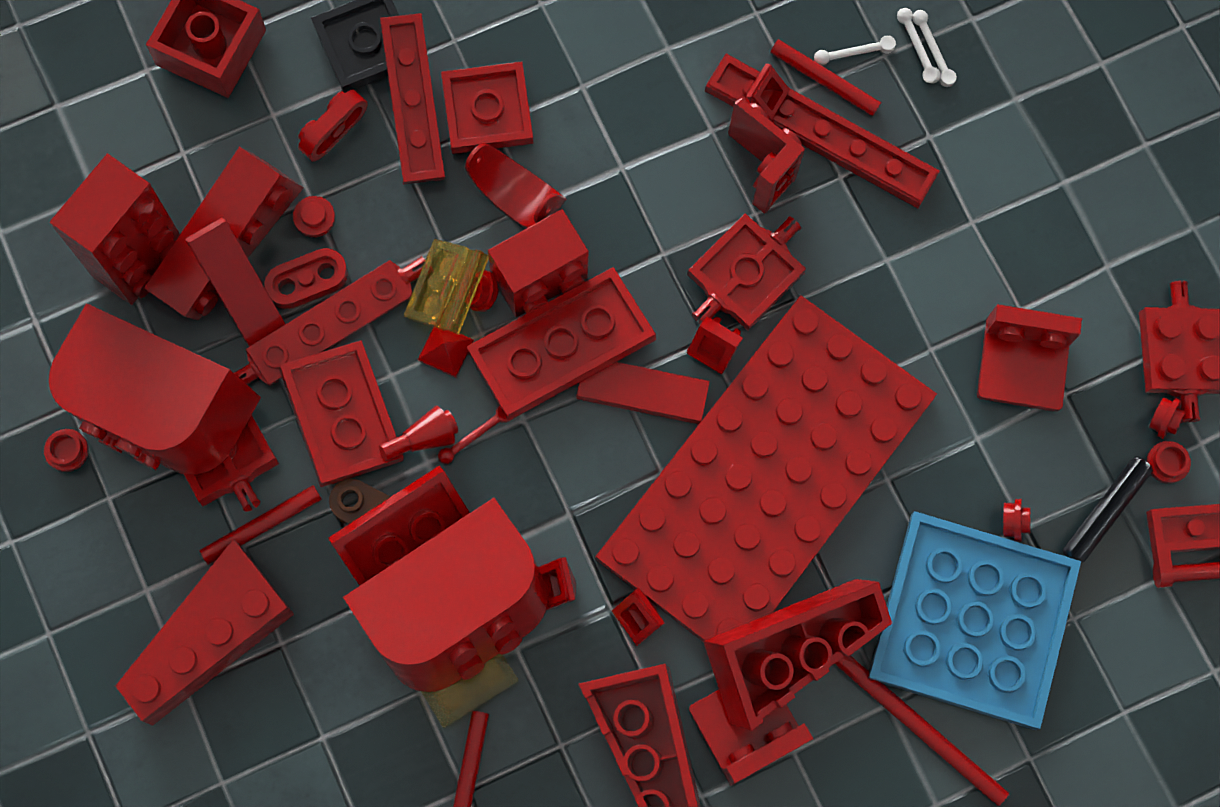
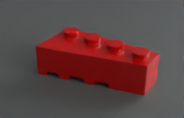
(208, 632)

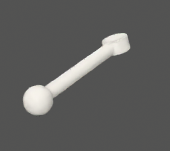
(885, 45)
(930, 73)
(947, 76)

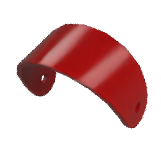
(512, 186)

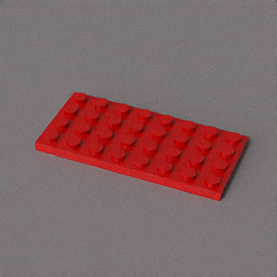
(766, 475)

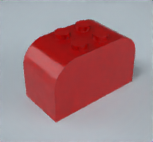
(149, 395)
(453, 601)

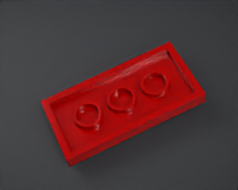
(561, 343)

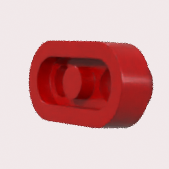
(341, 115)
(305, 275)

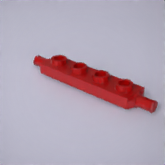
(331, 320)

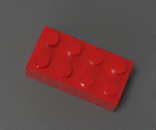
(117, 228)

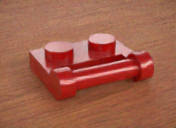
(1183, 531)

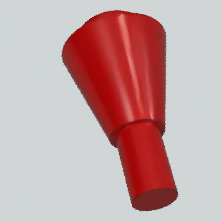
(432, 430)

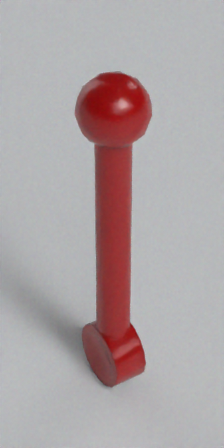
(446, 455)

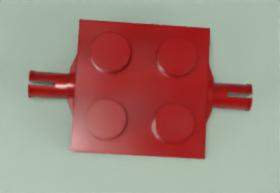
(747, 271)
(1181, 350)
(246, 461)

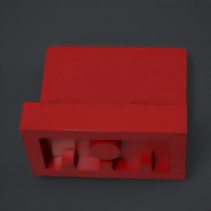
(776, 148)
(1026, 357)
(741, 750)

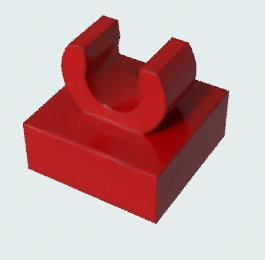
(714, 344)

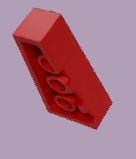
(251, 200)
(784, 651)
(645, 735)

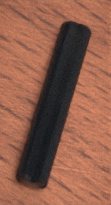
(1108, 509)

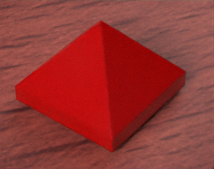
(768, 91)
(445, 351)
(559, 582)
(638, 616)

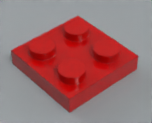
(487, 107)

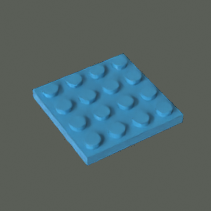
(975, 620)

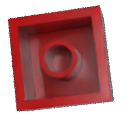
(207, 41)
(539, 263)

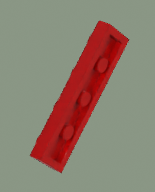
(412, 98)

